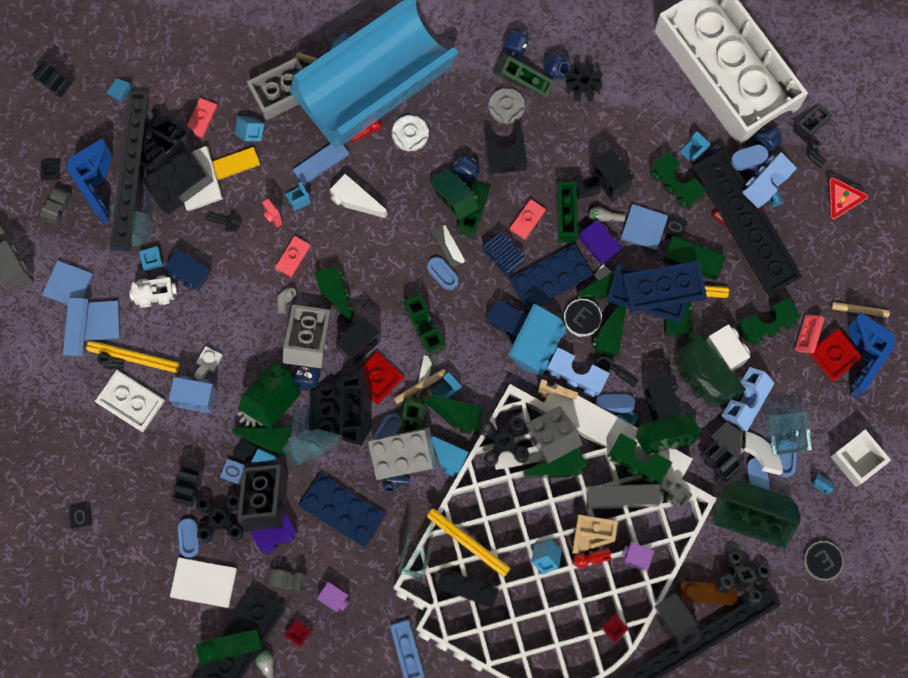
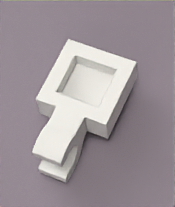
(207, 361)

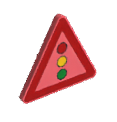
(843, 197)

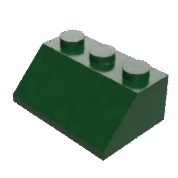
(270, 395)

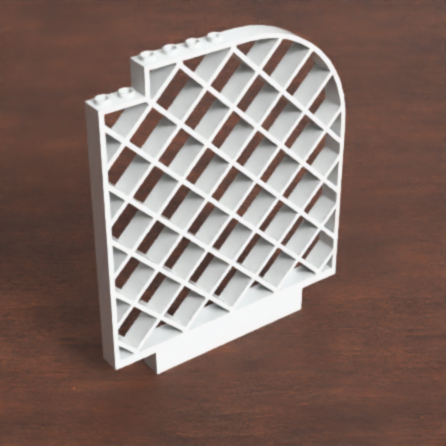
(602, 430)

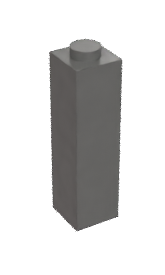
(623, 496)

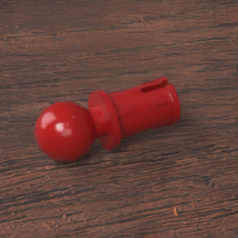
(374, 128)
(582, 560)

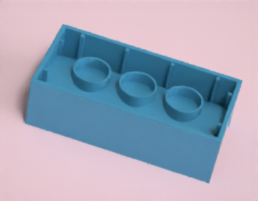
(370, 73)

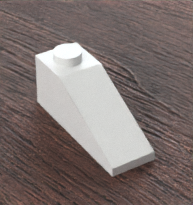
(354, 197)

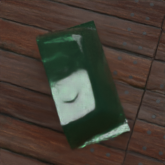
(706, 372)
(757, 513)

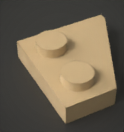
(545, 389)
(593, 532)

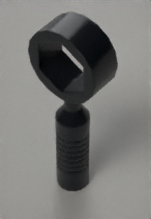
(620, 373)

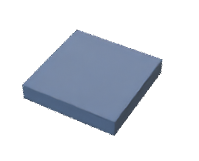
(644, 227)
(67, 283)
(102, 321)

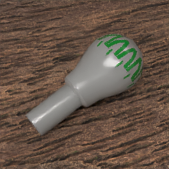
(602, 215)
(265, 663)

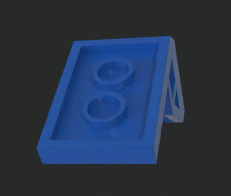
(89, 164)
(869, 338)

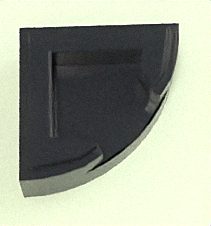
(245, 450)

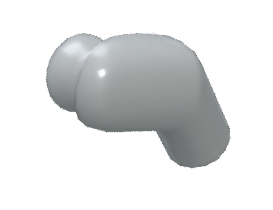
(284, 298)

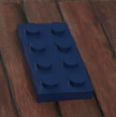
(551, 277)
(664, 286)
(618, 296)
(342, 510)

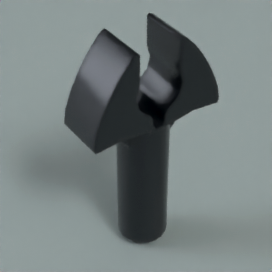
(225, 221)

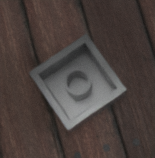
(13, 270)
(554, 434)

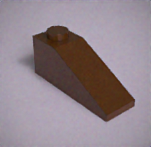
(705, 594)

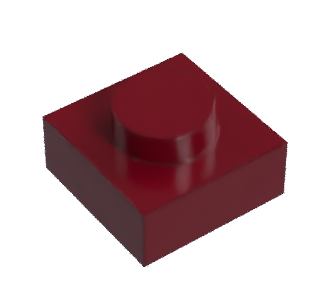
(614, 628)
(298, 633)

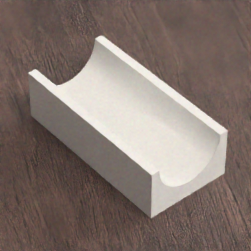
(730, 64)

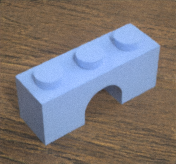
(761, 189)
(562, 368)
(757, 389)

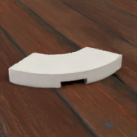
(762, 451)

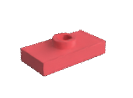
(202, 117)
(271, 213)
(527, 219)
(293, 256)
(809, 333)

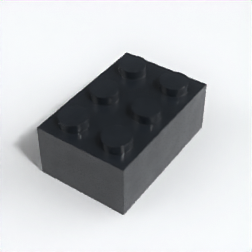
(177, 180)
(262, 498)

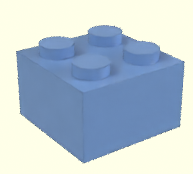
(193, 394)

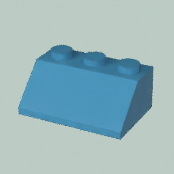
(537, 340)

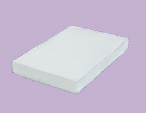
(210, 193)
(129, 401)
(203, 582)

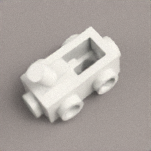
(148, 291)

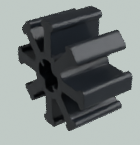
(51, 79)
(592, 82)
(720, 460)
(187, 485)

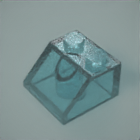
(141, 228)
(788, 432)
(309, 445)

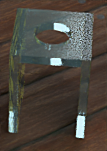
(410, 573)

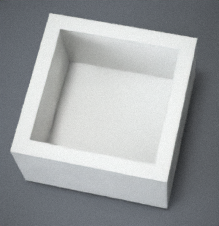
(729, 348)
(860, 458)

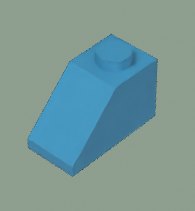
(449, 456)

